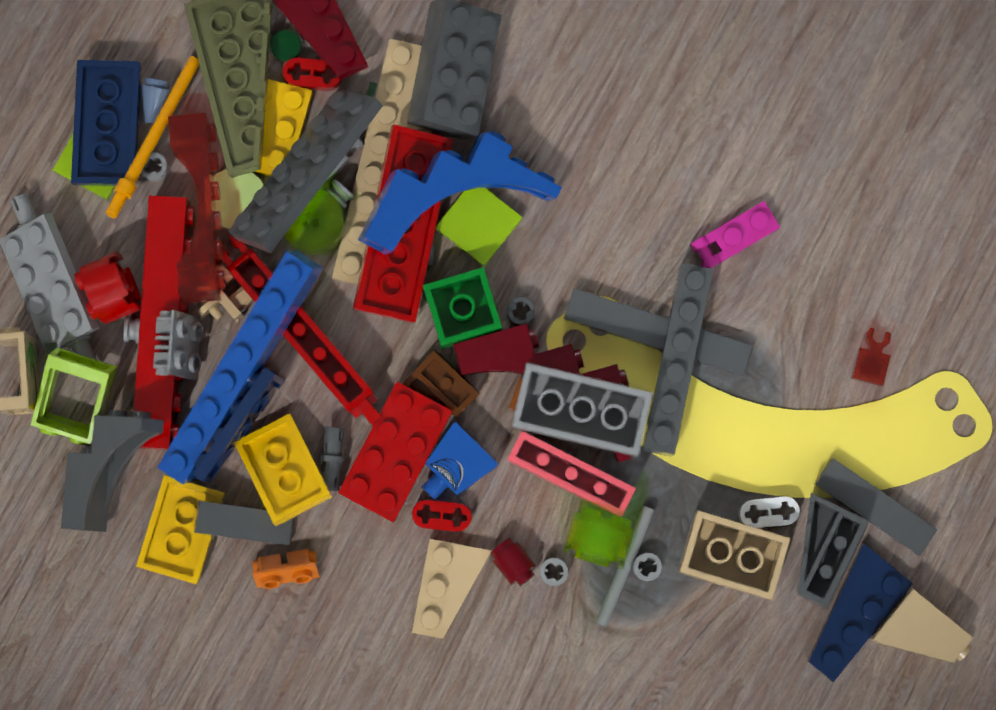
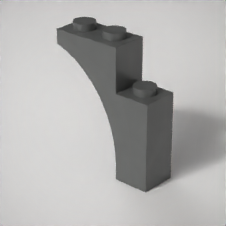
(96, 469)

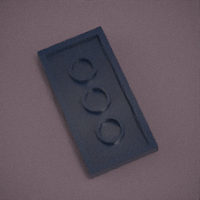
(105, 121)

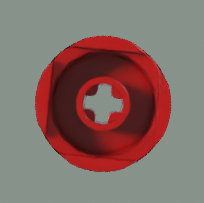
(109, 288)

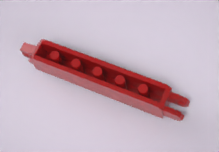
(308, 340)

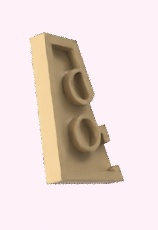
(445, 583)

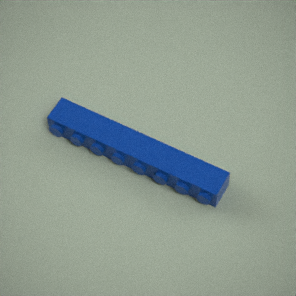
(242, 359)

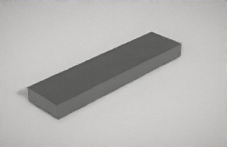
(875, 507)

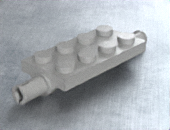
(48, 281)

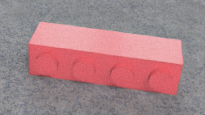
(571, 474)

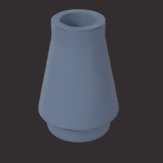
(153, 97)

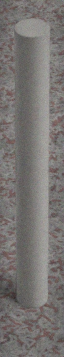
(621, 574)

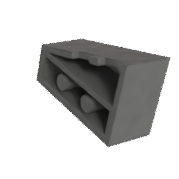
(828, 549)

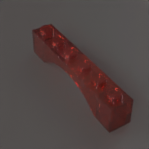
(199, 266)

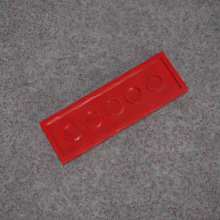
(394, 282)

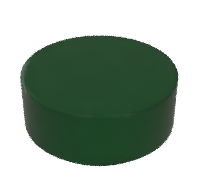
(285, 45)

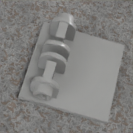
(183, 347)

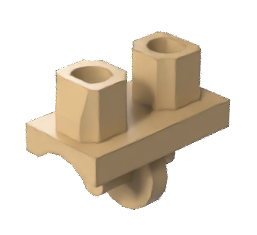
(235, 304)

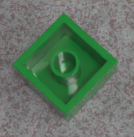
(462, 307)

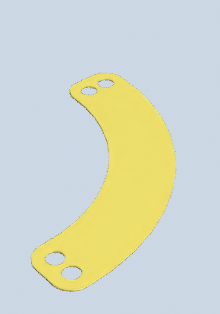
(788, 449)

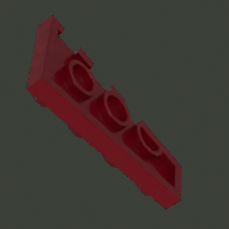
(327, 32)

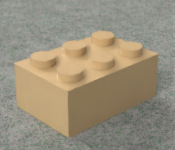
(733, 555)

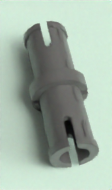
(332, 456)

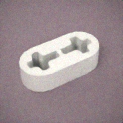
(768, 504)

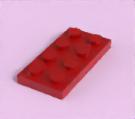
(395, 451)

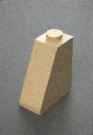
(922, 629)

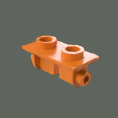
(271, 573)

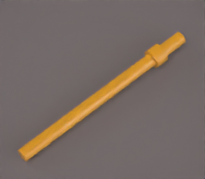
(126, 186)

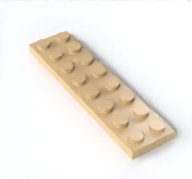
(395, 95)

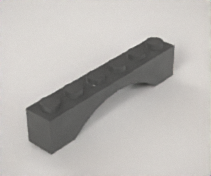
(677, 360)

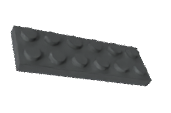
(304, 169)

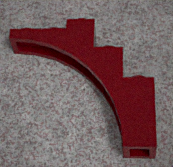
(514, 347)

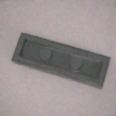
(240, 523)

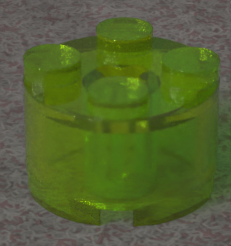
(328, 233)
(599, 538)

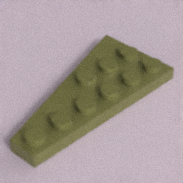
(234, 62)

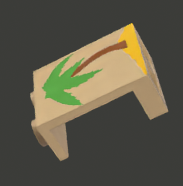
(28, 372)

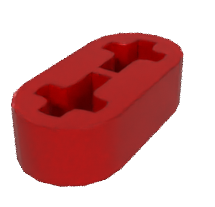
(309, 82)
(441, 507)

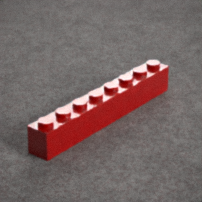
(164, 246)

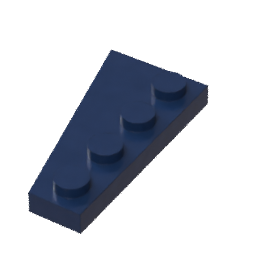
(239, 424)
(862, 605)

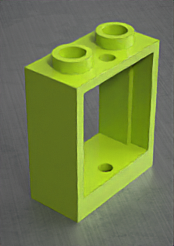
(81, 367)

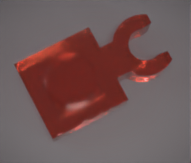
(871, 363)

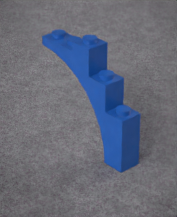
(486, 167)

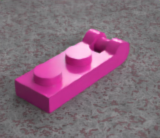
(736, 235)

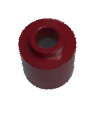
(513, 562)

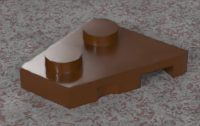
(442, 383)

